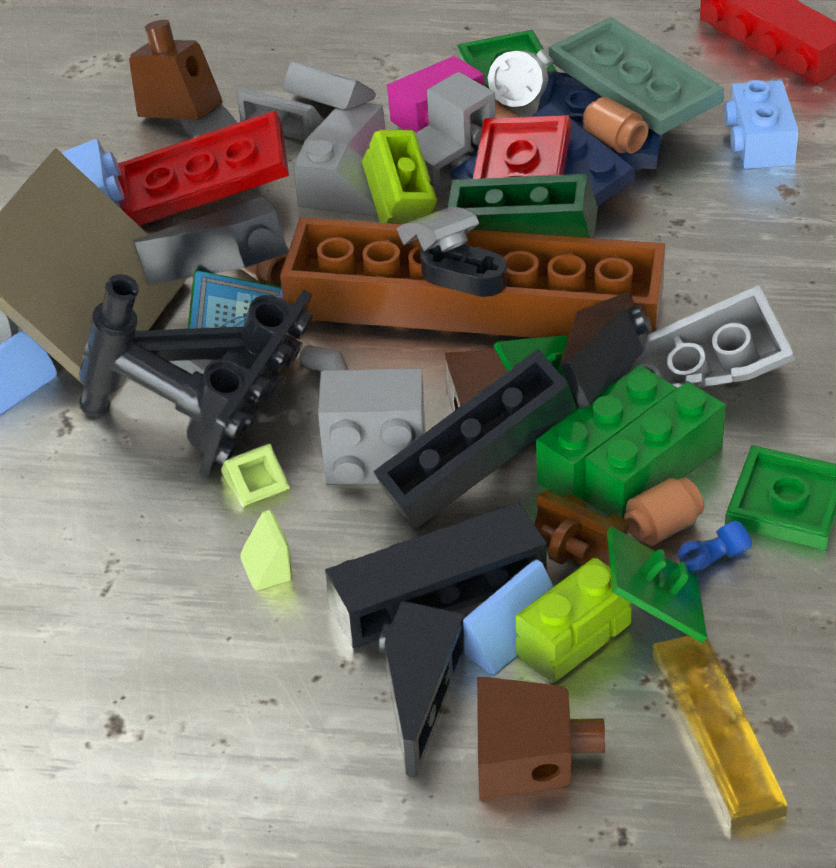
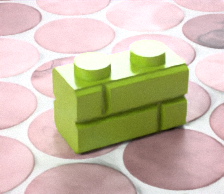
(398, 177)
(571, 621)

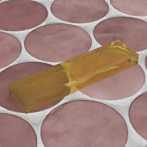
(719, 732)

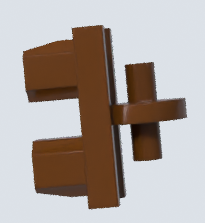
(573, 529)

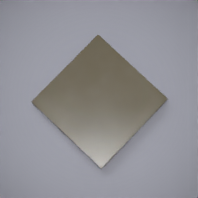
(57, 254)

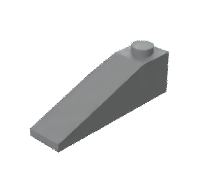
(330, 161)
(718, 344)

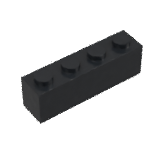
(476, 439)
(437, 570)

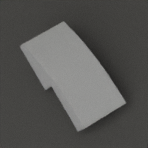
(442, 228)

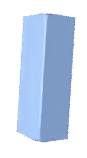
(22, 369)
(492, 625)

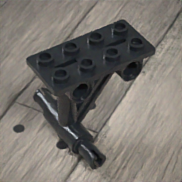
(220, 398)

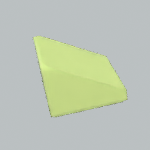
(255, 475)
(267, 553)

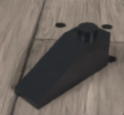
(213, 243)
(603, 345)
(421, 662)

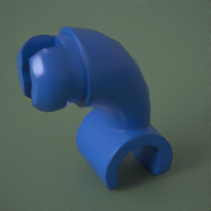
(731, 540)

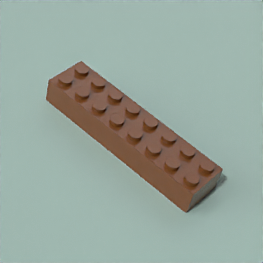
(371, 278)

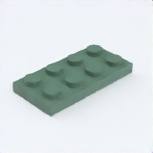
(636, 74)

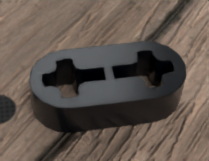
(465, 270)

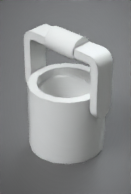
(519, 77)

